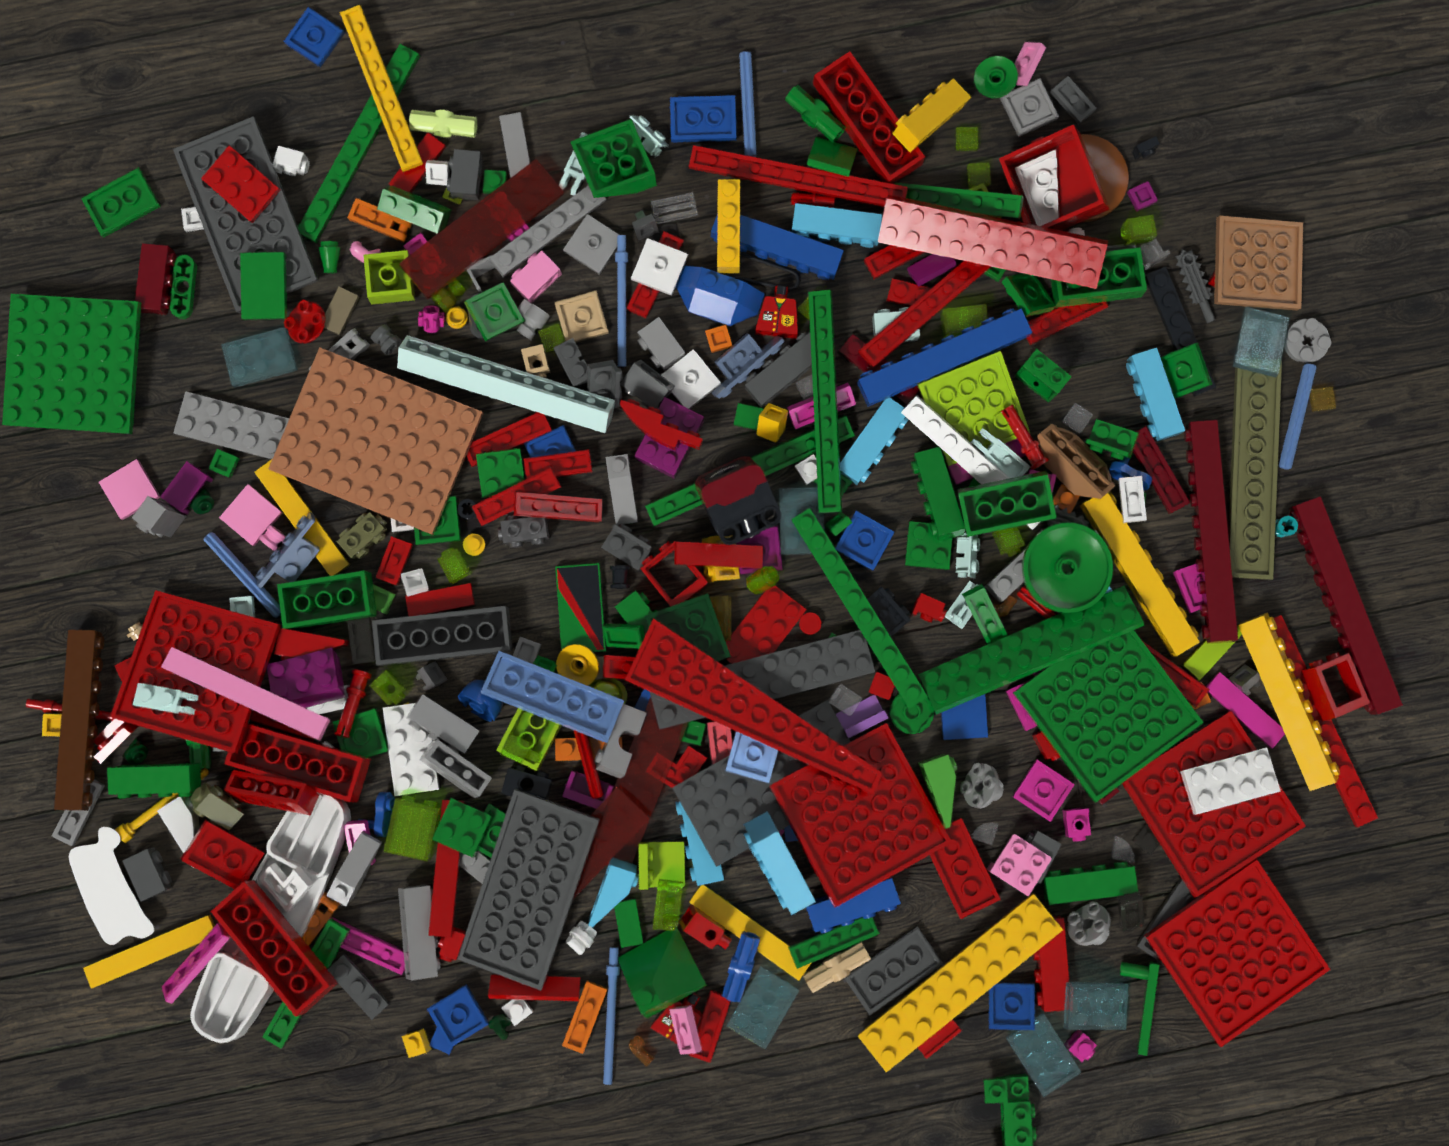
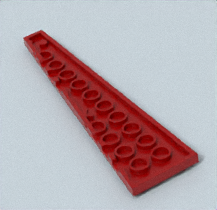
(701, 684)

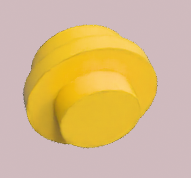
(457, 317)
(474, 544)

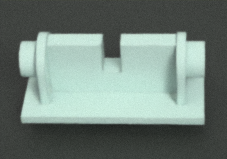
(653, 139)
(968, 563)
(959, 611)

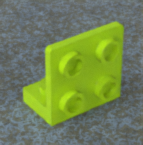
(661, 861)

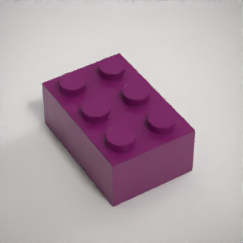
(664, 458)
(308, 678)

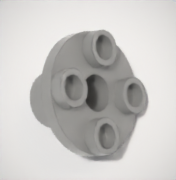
(981, 786)
(1089, 924)

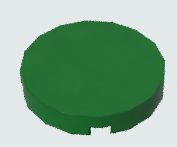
(913, 719)

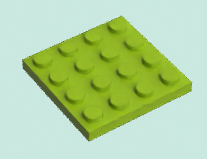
(973, 398)

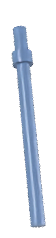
(621, 259)
(612, 971)

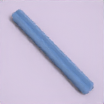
(747, 104)
(1297, 416)
(243, 574)

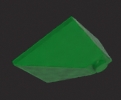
(614, 161)
(661, 972)

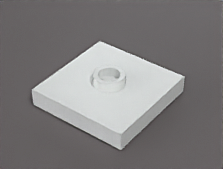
(659, 266)
(691, 379)

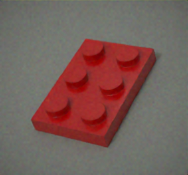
(240, 184)
(222, 855)

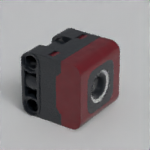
(738, 500)

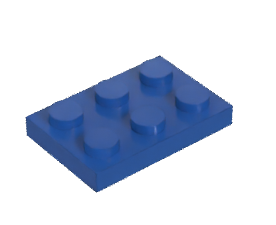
(703, 118)

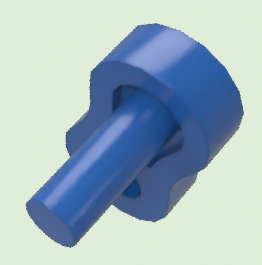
(1122, 469)
(384, 806)

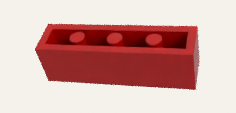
(1052, 972)

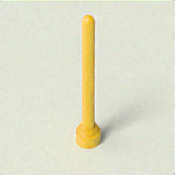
(127, 830)

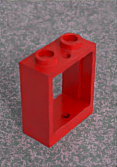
(689, 592)
(1321, 692)

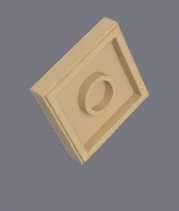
(581, 317)

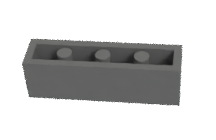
(782, 372)

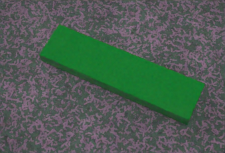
(832, 941)

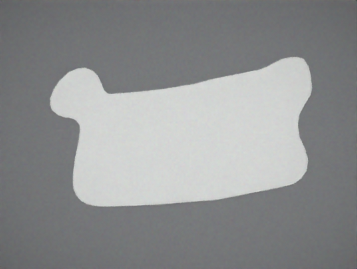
(106, 890)

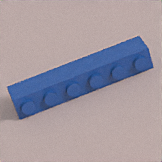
(786, 247)

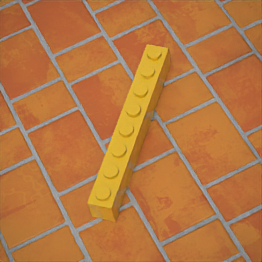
(1141, 575)
(1289, 702)

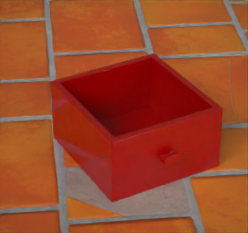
(1077, 181)

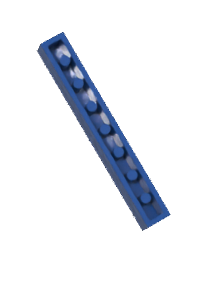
(944, 357)

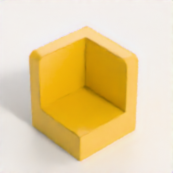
(772, 422)

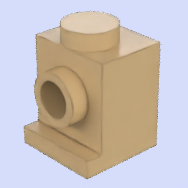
(535, 354)

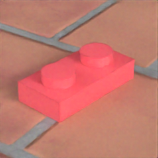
(719, 741)

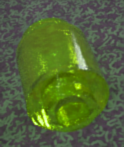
(762, 579)

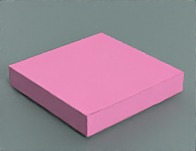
(128, 489)
(250, 514)

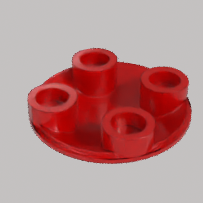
(305, 322)

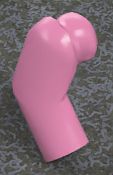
(358, 251)

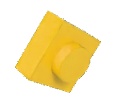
(51, 725)
(416, 1043)

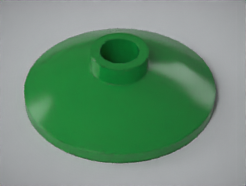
(994, 68)

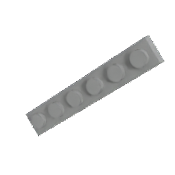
(545, 231)

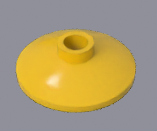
(568, 664)

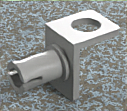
(479, 268)

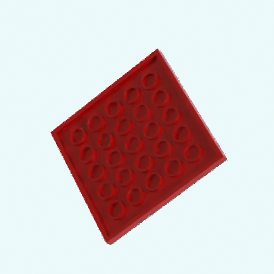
(213, 635)
(859, 835)
(1215, 842)
(1237, 952)

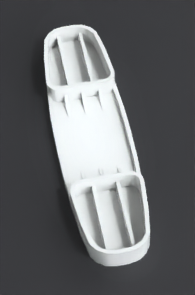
(231, 986)

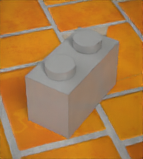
(661, 344)

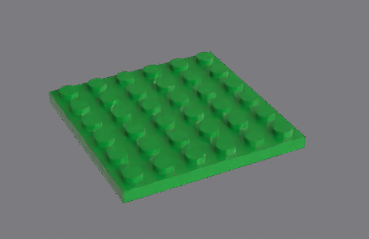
(71, 363)
(1108, 712)

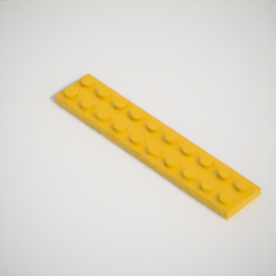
(959, 982)

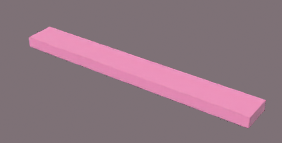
(246, 693)

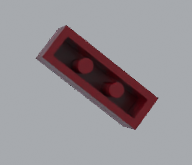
(155, 278)

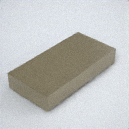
(340, 310)

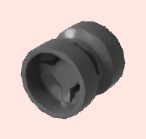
(386, 339)

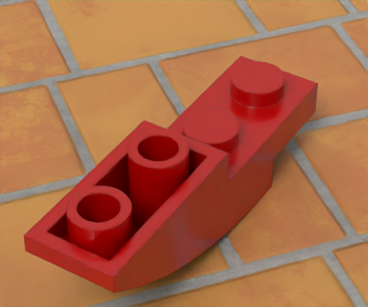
(651, 424)

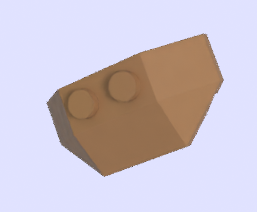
(1074, 463)

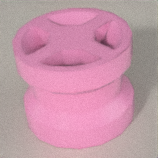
(272, 537)

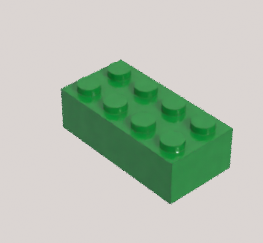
(1119, 279)
(1007, 503)
(327, 600)

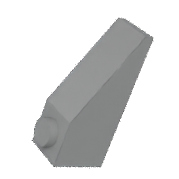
(621, 489)
(354, 869)

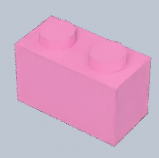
(535, 276)

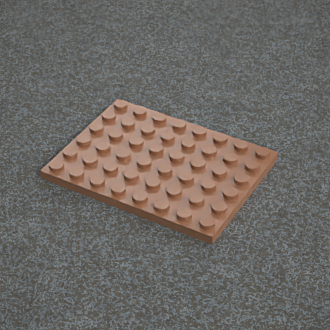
(376, 441)

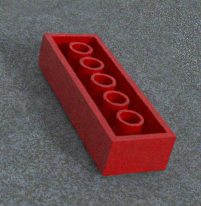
(866, 118)
(302, 761)
(274, 947)

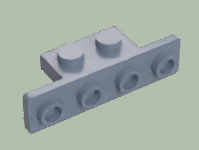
(741, 360)
(292, 556)

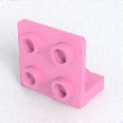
(1020, 864)

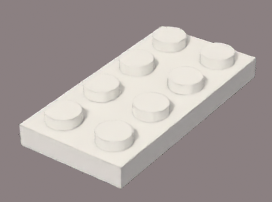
(405, 749)
(1230, 781)

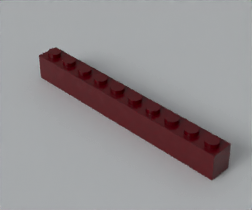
(1212, 532)
(1345, 604)

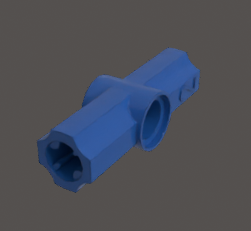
(741, 966)

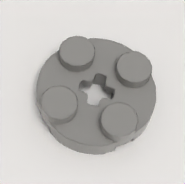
(1309, 328)

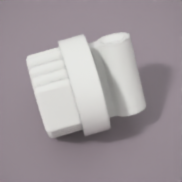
(581, 937)

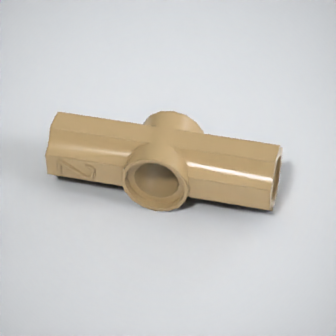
(836, 967)

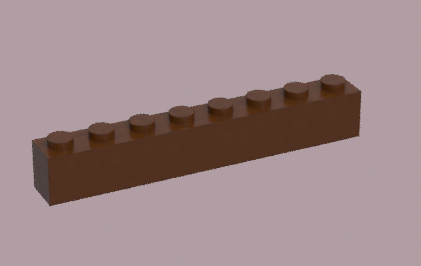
(78, 720)

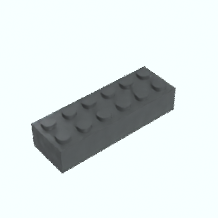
(442, 635)

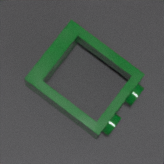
(1044, 371)

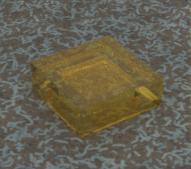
(1322, 399)

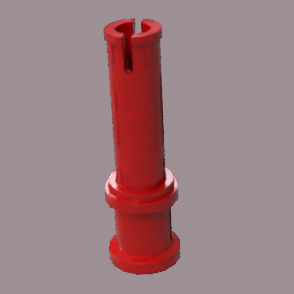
(1029, 446)
(355, 693)

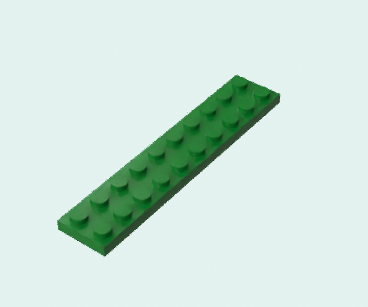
(1030, 650)

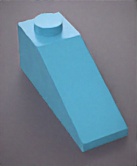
(614, 888)

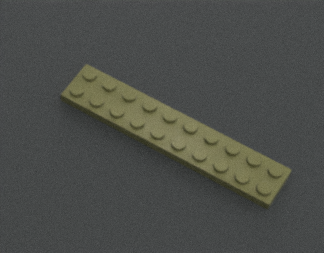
(1254, 474)

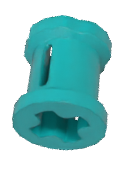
(1291, 525)

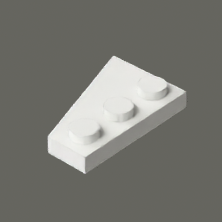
(1040, 187)

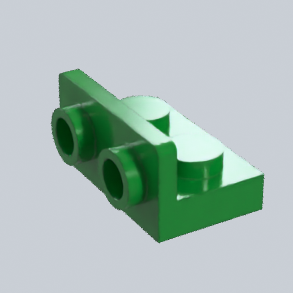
(1112, 439)

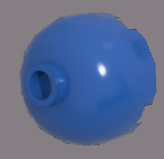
(482, 705)

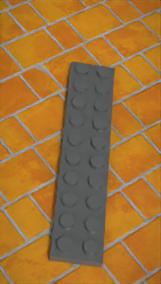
(788, 672)

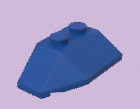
(718, 296)

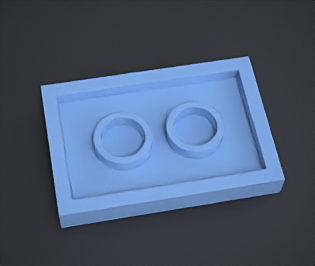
(751, 758)

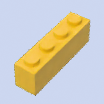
(931, 114)
(728, 226)

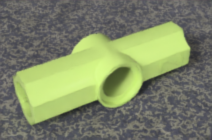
(443, 123)

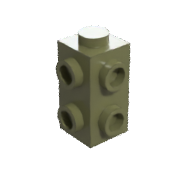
(363, 535)
(216, 806)

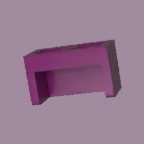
(185, 487)
(578, 790)

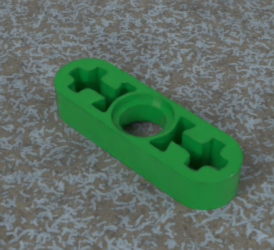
(176, 302)

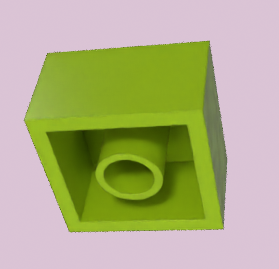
(386, 279)

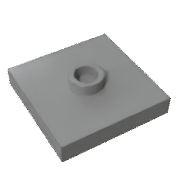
(1029, 107)
(592, 244)

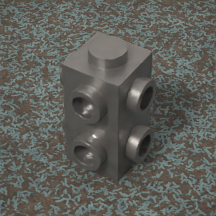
(522, 530)

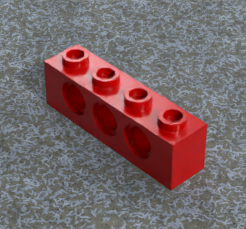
(272, 792)

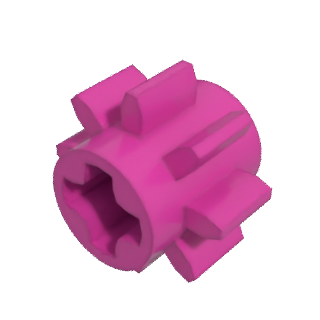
(431, 319)

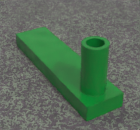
(1150, 974)

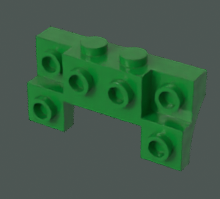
(1015, 1107)

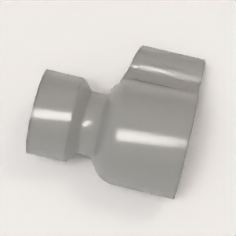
(534, 319)

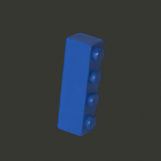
(877, 898)

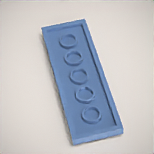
(552, 696)

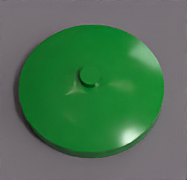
(1067, 567)

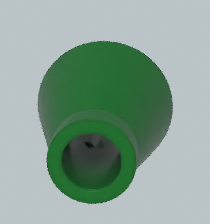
(329, 255)

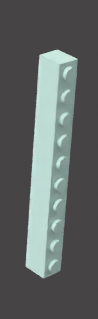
(505, 384)

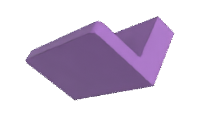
(865, 716)

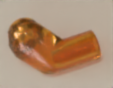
(1004, 608)
(640, 1053)

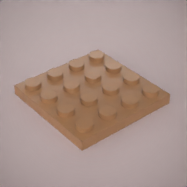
(1258, 263)

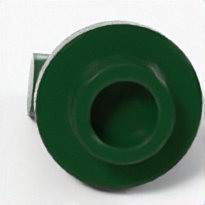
(202, 502)
(135, 752)
(499, 1025)

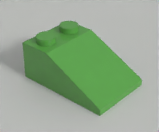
(940, 782)

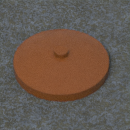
(1110, 170)

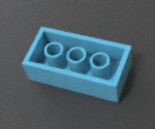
(777, 863)

